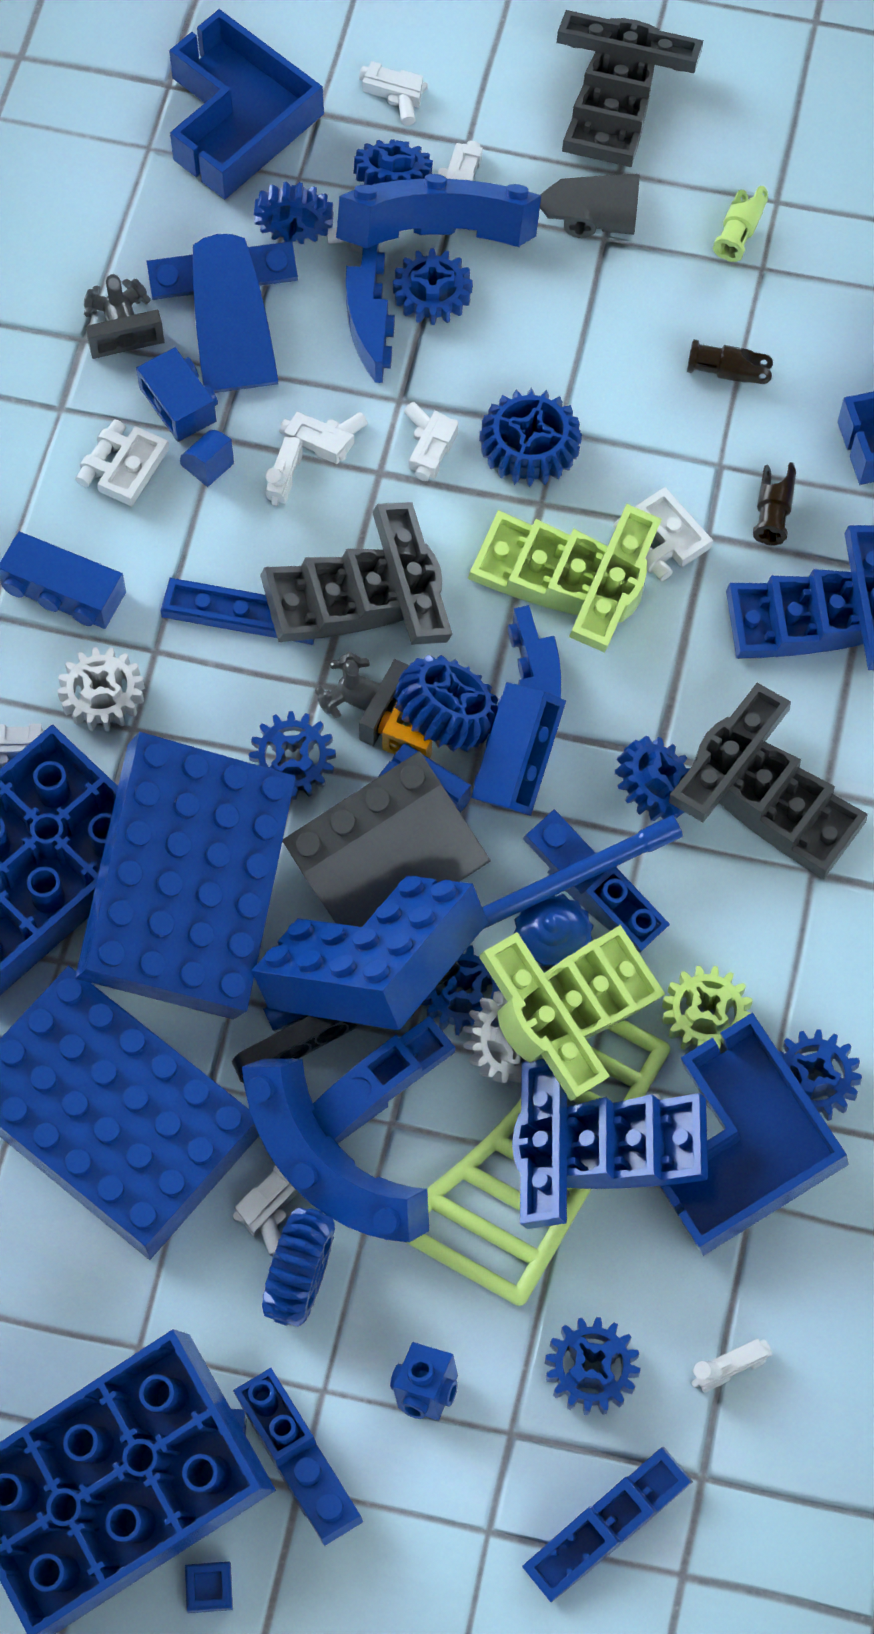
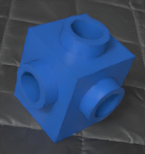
(425, 1382)

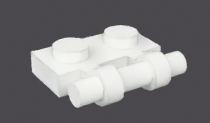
(131, 467)
(677, 533)

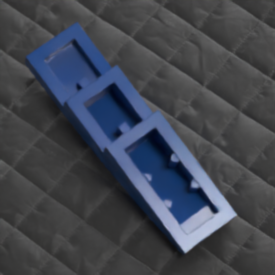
(607, 1524)

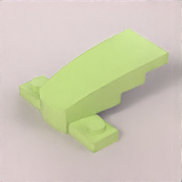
(570, 570)
(577, 998)

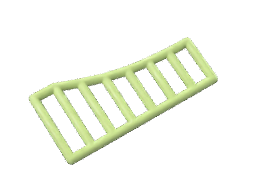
(499, 1141)

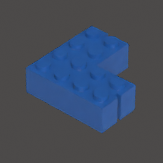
(250, 106)
(375, 970)
(770, 1139)

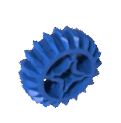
(515, 423)
(446, 703)
(298, 1266)

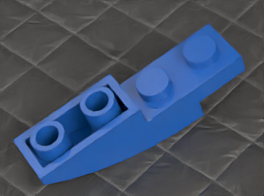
(369, 313)
(539, 657)
(606, 896)
(380, 1077)
(297, 1457)

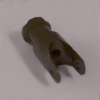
(730, 363)
(774, 506)

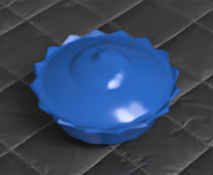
(554, 929)

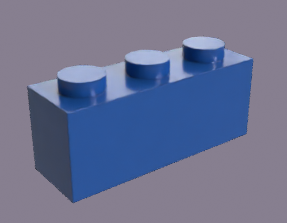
(61, 580)
(518, 748)

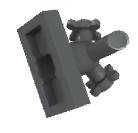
(122, 328)
(362, 693)

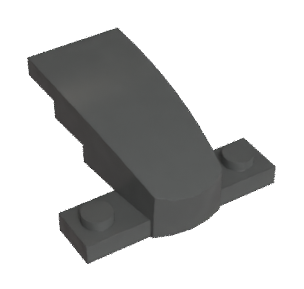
(618, 81)
(363, 587)
(768, 787)

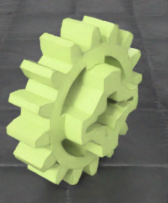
(707, 992)

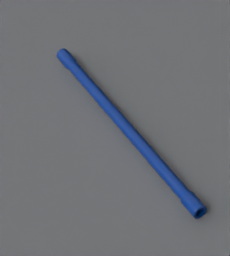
(644, 841)

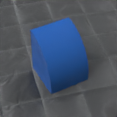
(209, 457)

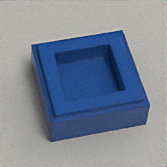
(208, 1587)

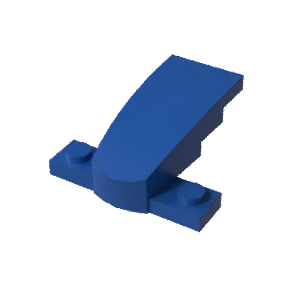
(228, 305)
(810, 612)
(600, 1144)

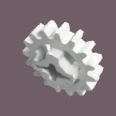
(101, 689)
(489, 1044)

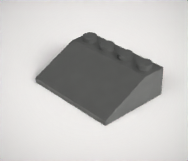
(379, 837)

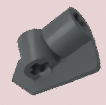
(593, 203)

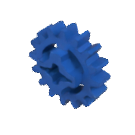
(390, 162)
(293, 213)
(432, 286)
(304, 741)
(651, 775)
(450, 1002)
(831, 1082)
(606, 1354)

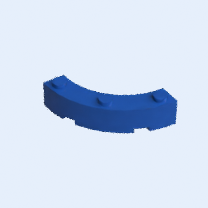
(437, 208)
(318, 1165)

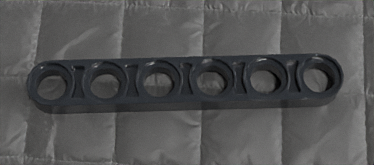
(303, 1037)

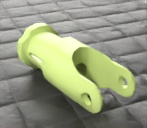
(740, 224)

